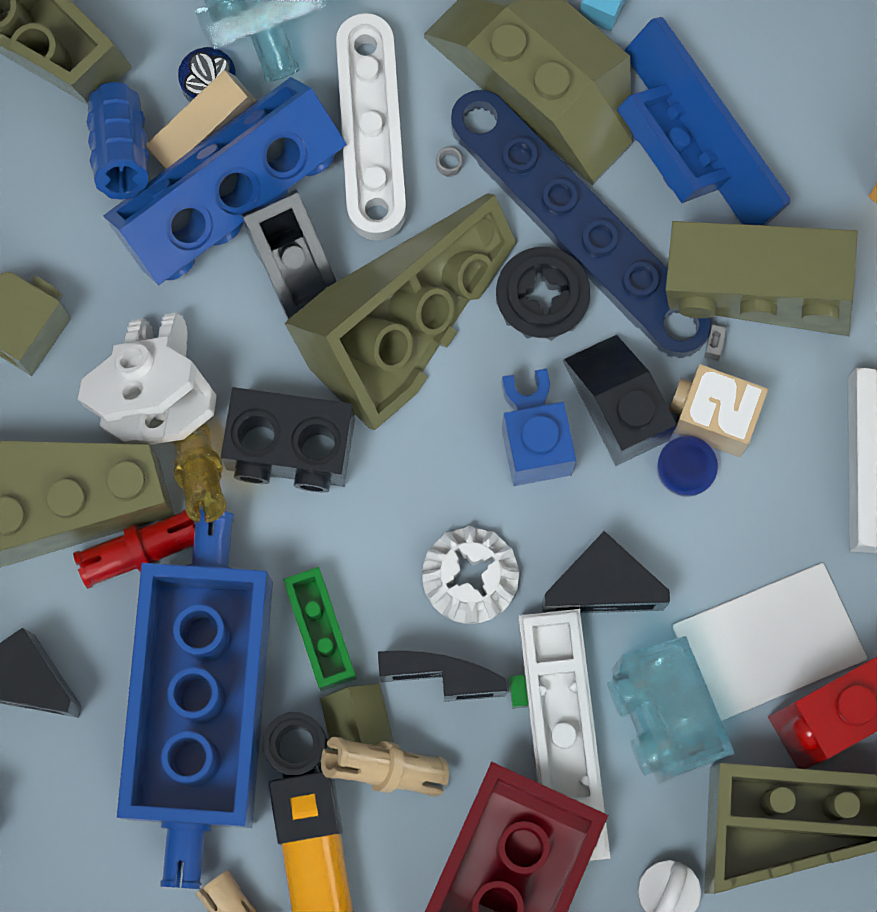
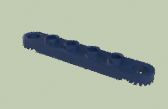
(574, 219)

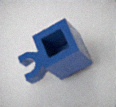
(536, 434)

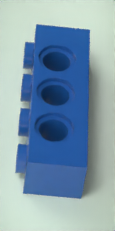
(195, 180)

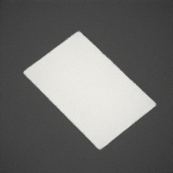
(772, 641)

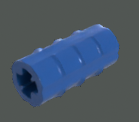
(117, 141)

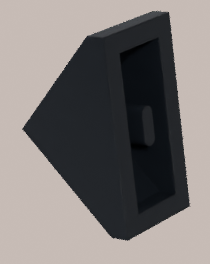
(606, 582)
(31, 677)

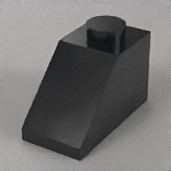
(621, 399)

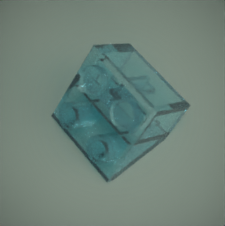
(669, 710)

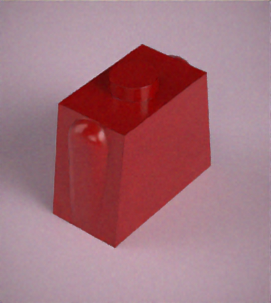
(830, 717)

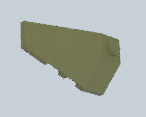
(387, 319)

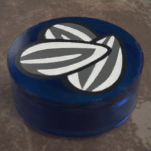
(201, 68)

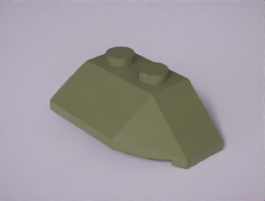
(548, 70)

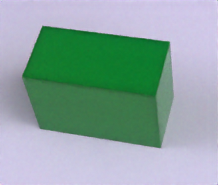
(518, 691)

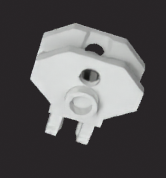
(146, 381)

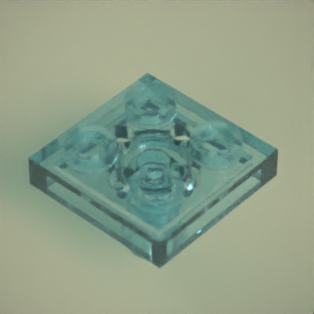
(261, 20)

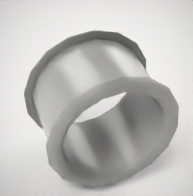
(449, 151)

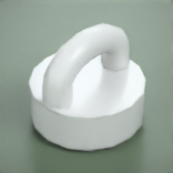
(668, 888)

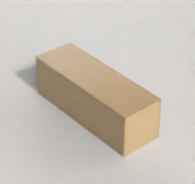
(201, 118)

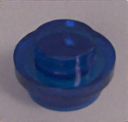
(687, 466)

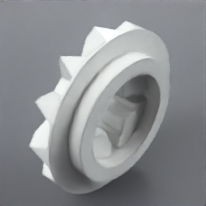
(463, 602)

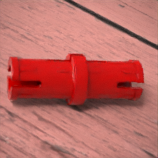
(135, 548)

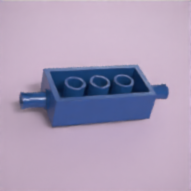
(195, 699)

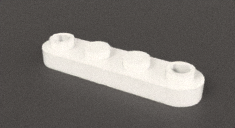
(370, 126)

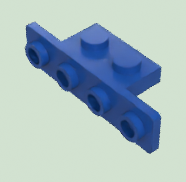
(693, 132)

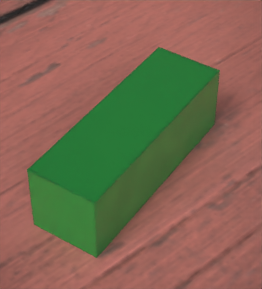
(319, 629)

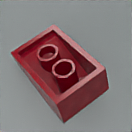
(518, 849)

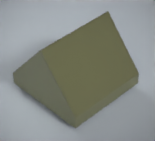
(357, 715)

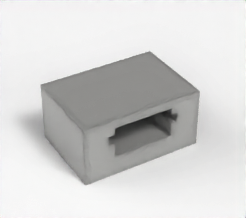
(715, 342)

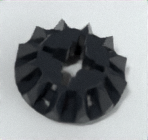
(559, 273)

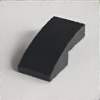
(459, 677)

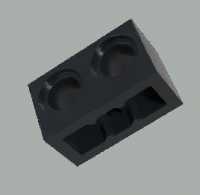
(293, 422)

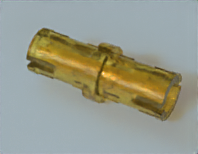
(199, 474)

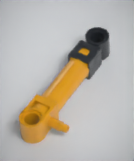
(307, 821)

